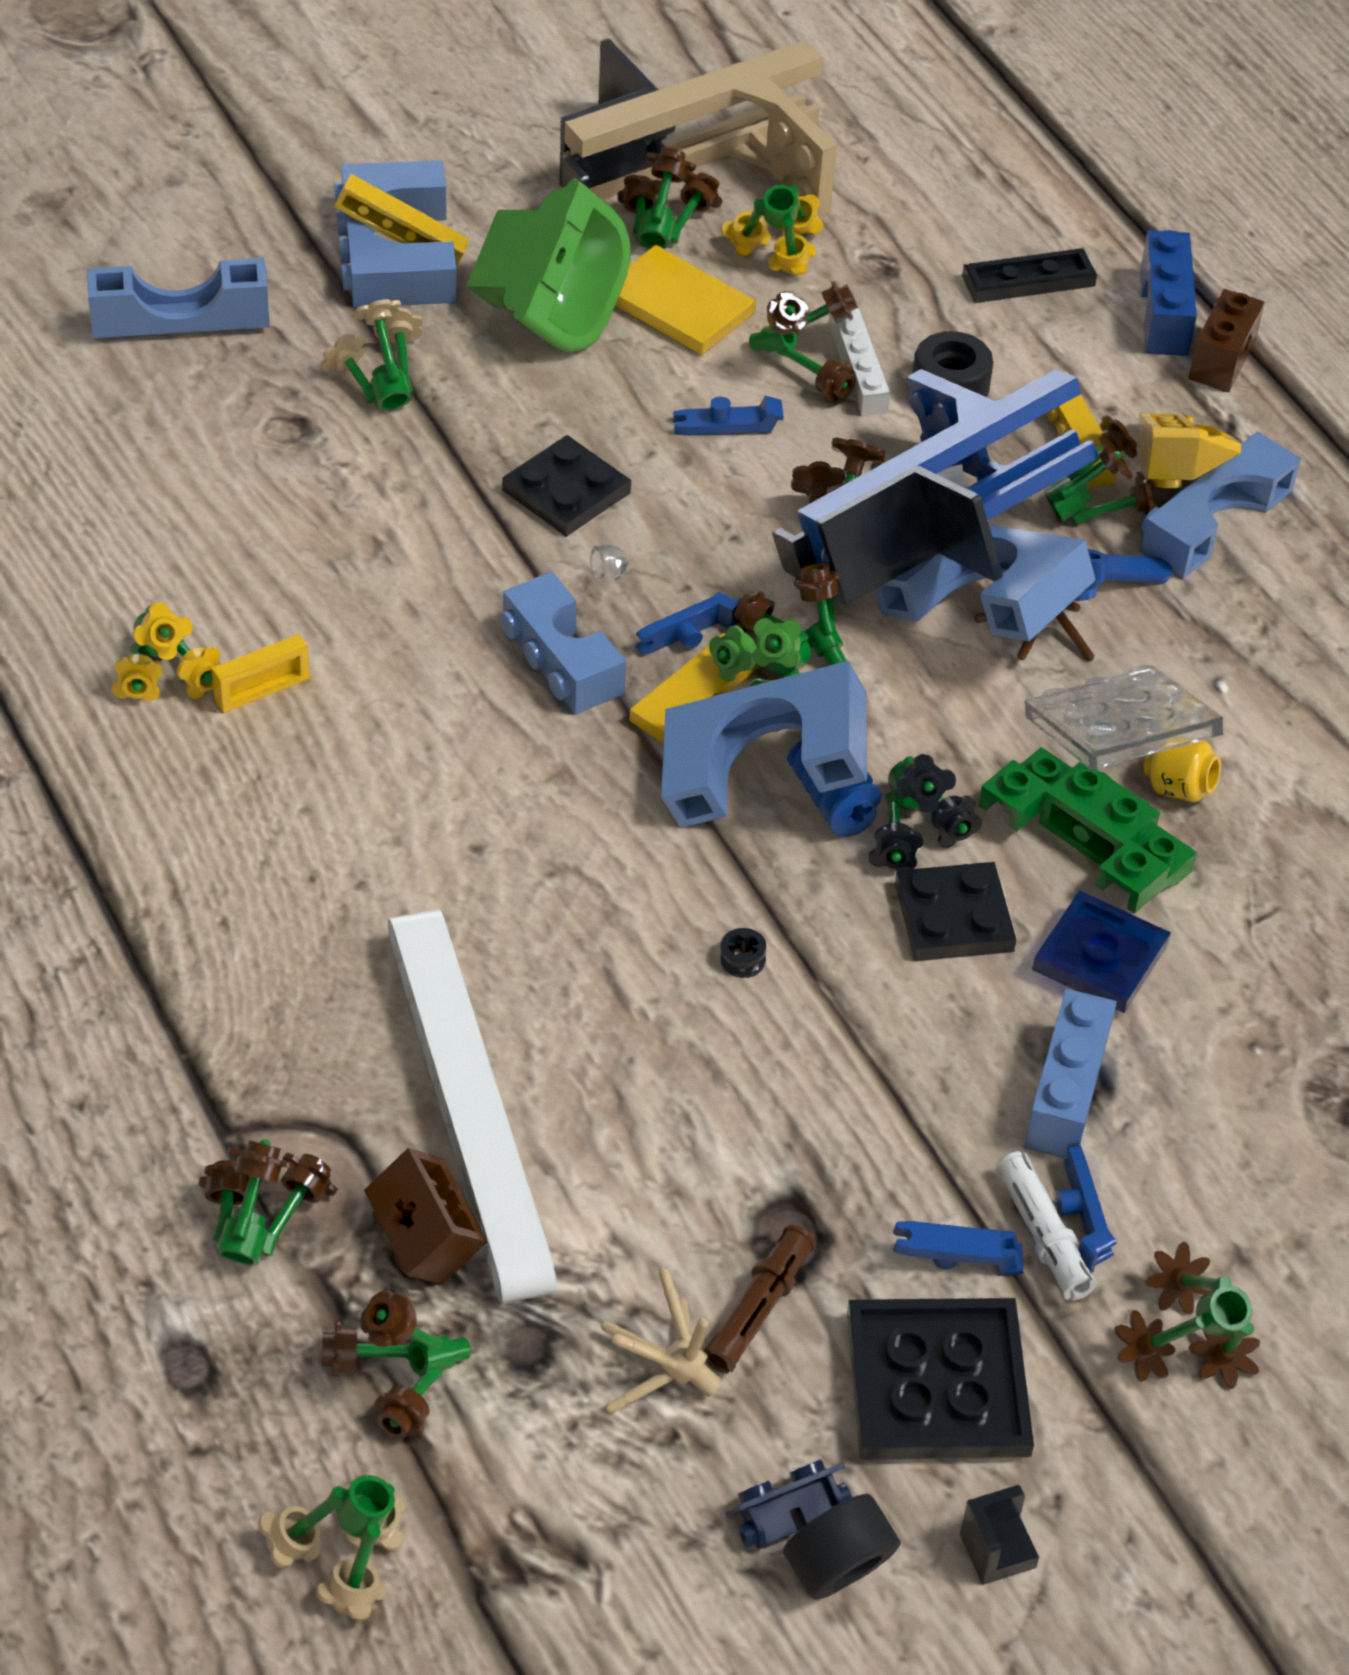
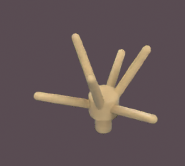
(681, 1361)

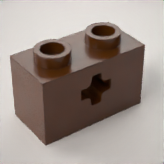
(1226, 340)
(424, 1216)

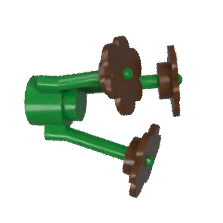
(1070, 494)

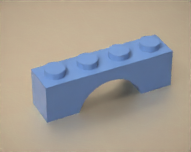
(131, 307)
(1184, 526)

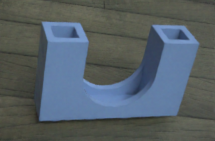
(391, 269)
(1037, 582)
(711, 732)

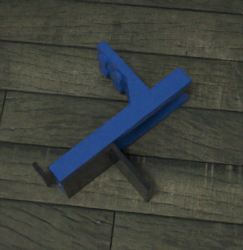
(910, 513)

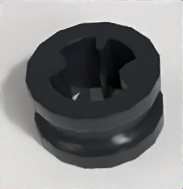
(741, 964)

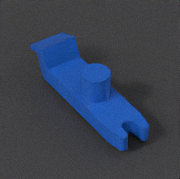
(725, 419)
(687, 624)
(1084, 1200)
(960, 1244)

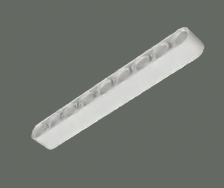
(472, 1108)

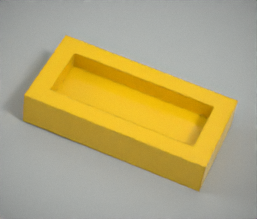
(261, 673)

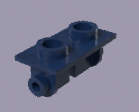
(768, 1510)

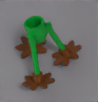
(1220, 1312)

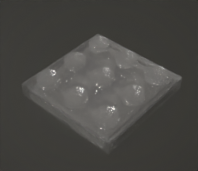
(1123, 717)

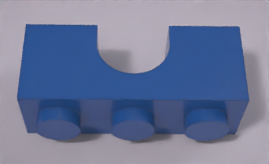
(1170, 291)

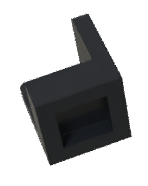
(997, 1535)

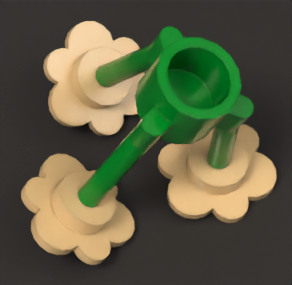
(390, 382)

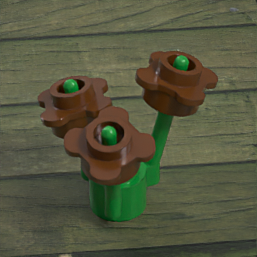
(654, 220)
(238, 1182)

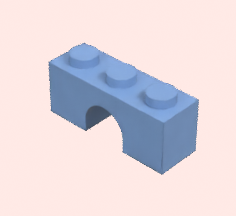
(578, 670)
(1070, 1073)

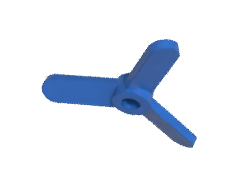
(1125, 569)

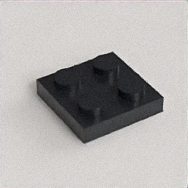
(566, 485)
(955, 911)

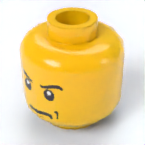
(1184, 771)

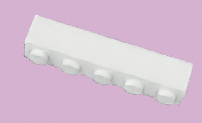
(856, 348)

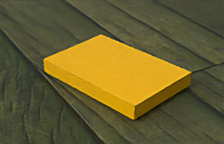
(682, 300)

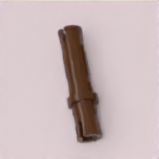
(771, 1280)

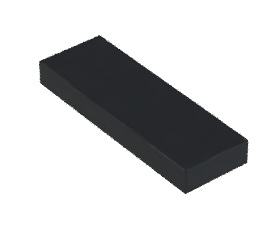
(1029, 275)

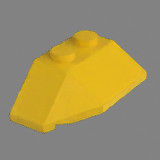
(1179, 450)

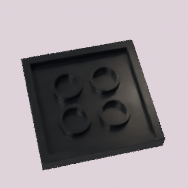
(939, 1378)

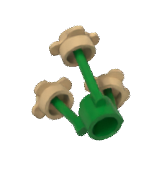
(369, 1518)

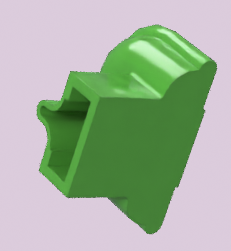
(556, 266)

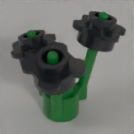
(920, 785)

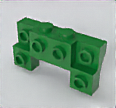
(1096, 820)

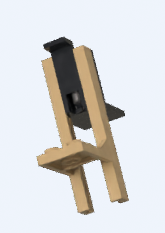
(634, 116)

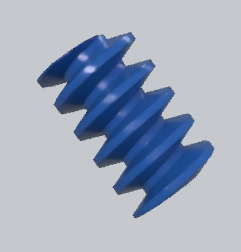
(845, 809)

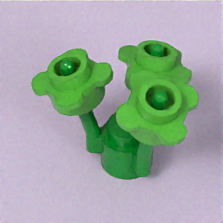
(778, 647)

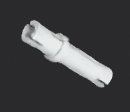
(1054, 1242)

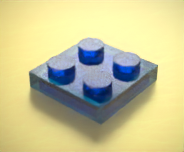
(1101, 950)

